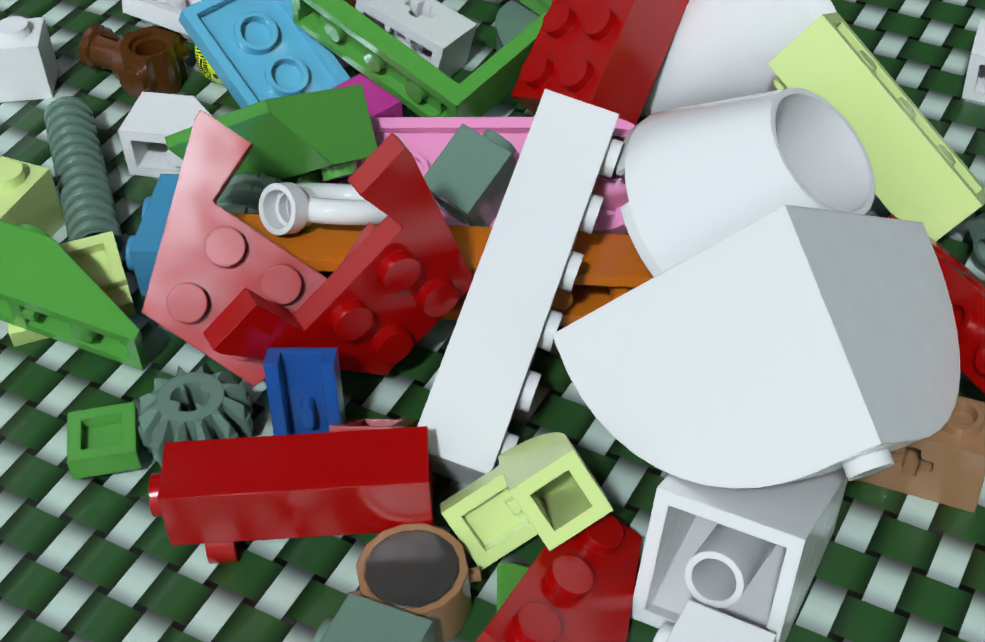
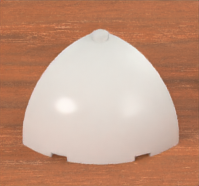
(776, 352)

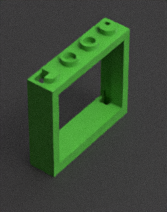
(405, 72)

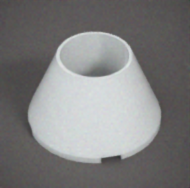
(731, 161)

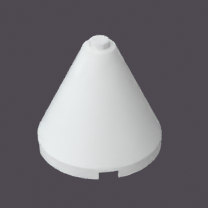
(726, 49)

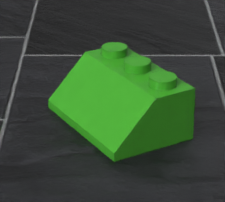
(300, 135)

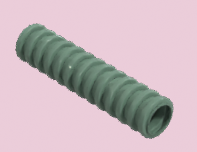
(80, 170)

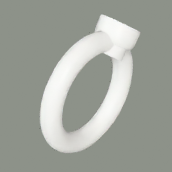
(290, 206)

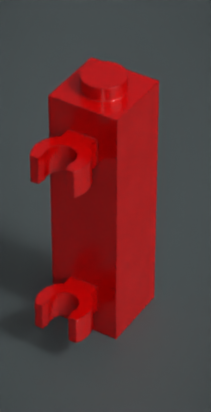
(292, 487)

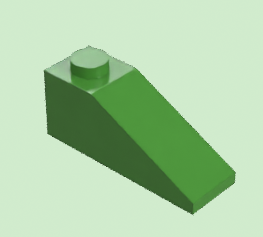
(56, 298)

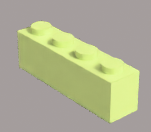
(911, 162)

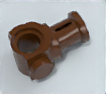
(140, 59)

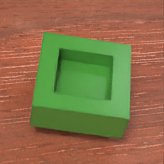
(103, 440)

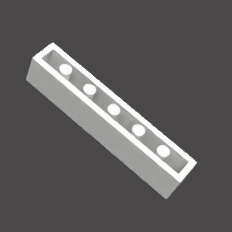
(515, 286)

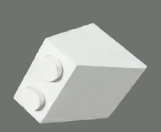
(736, 549)

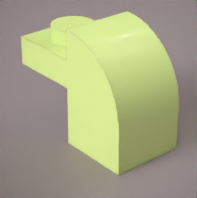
(533, 491)

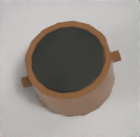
(420, 573)

